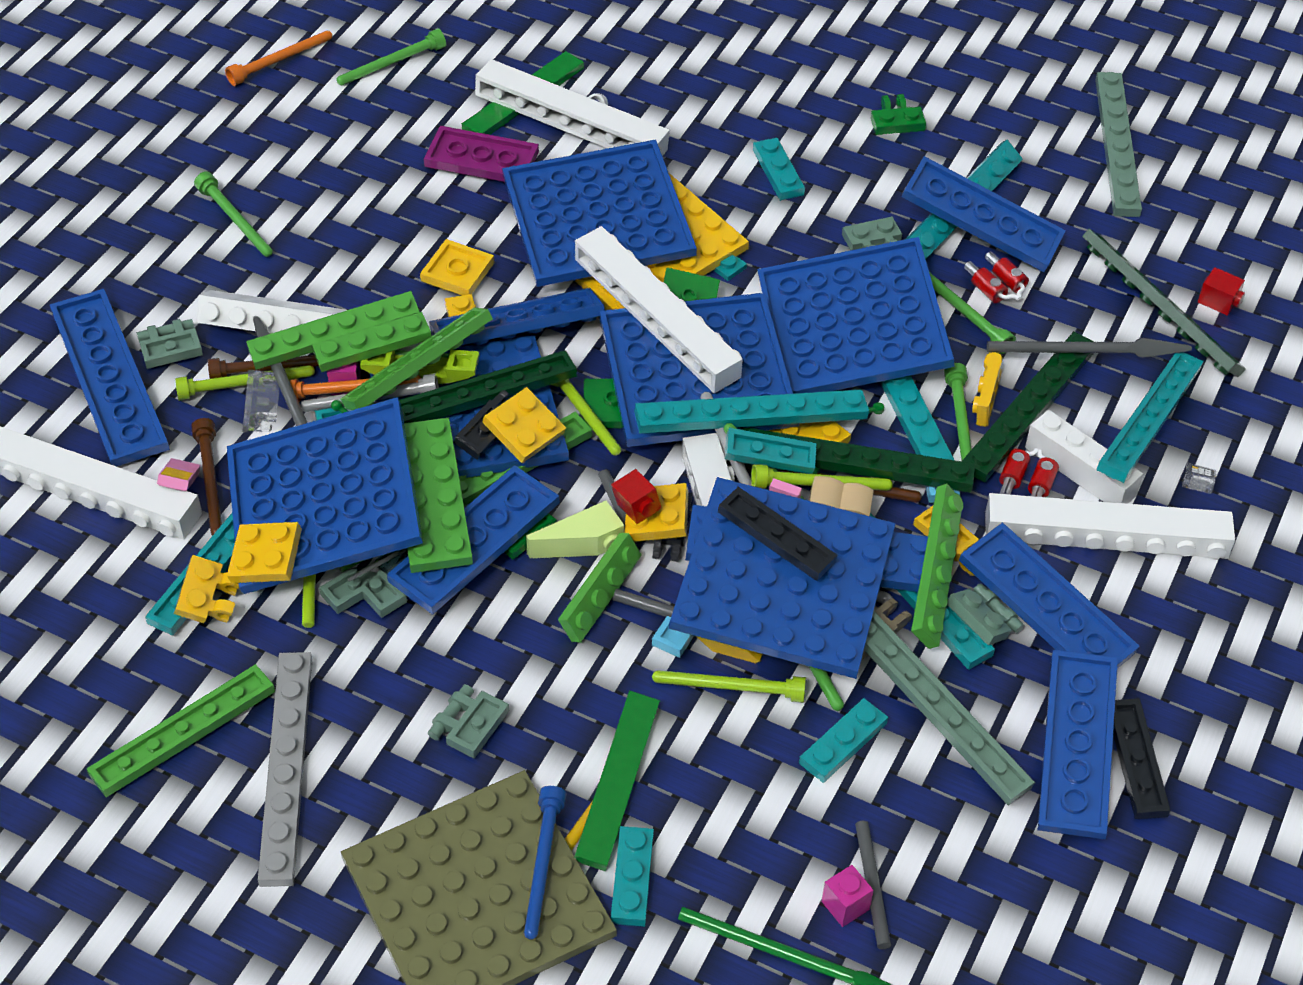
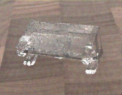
(260, 401)

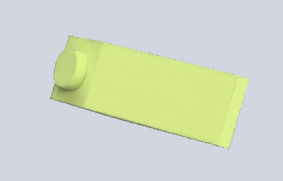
(578, 535)

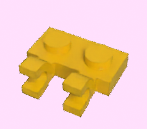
(198, 590)

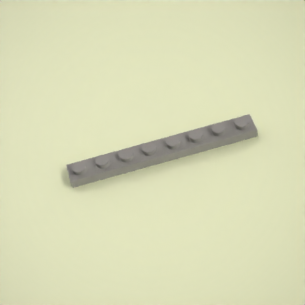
(285, 771)

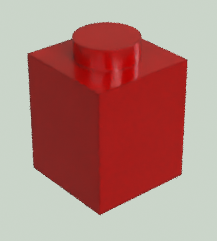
(1222, 291)
(636, 496)

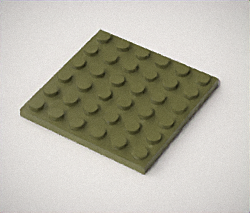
(458, 891)

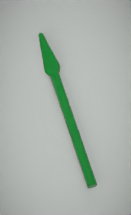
(778, 949)

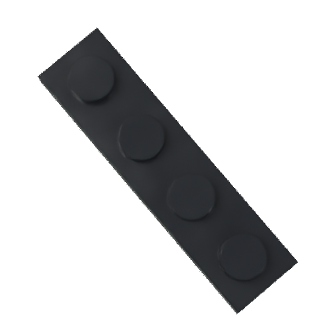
(777, 533)
(1139, 761)

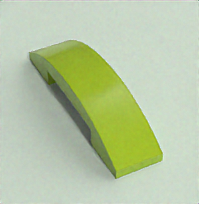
(457, 367)

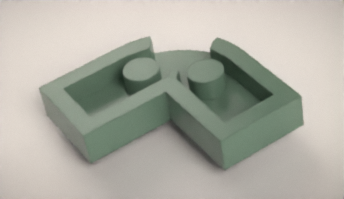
(370, 586)

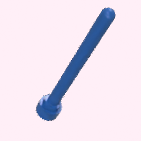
(551, 801)

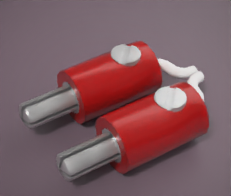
(991, 285)
(1015, 469)

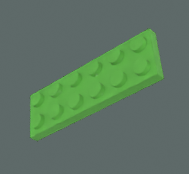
(437, 498)

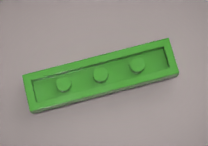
(371, 341)
(599, 587)

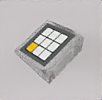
(1199, 478)

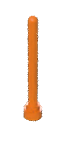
(238, 73)
(302, 390)

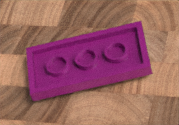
(477, 153)

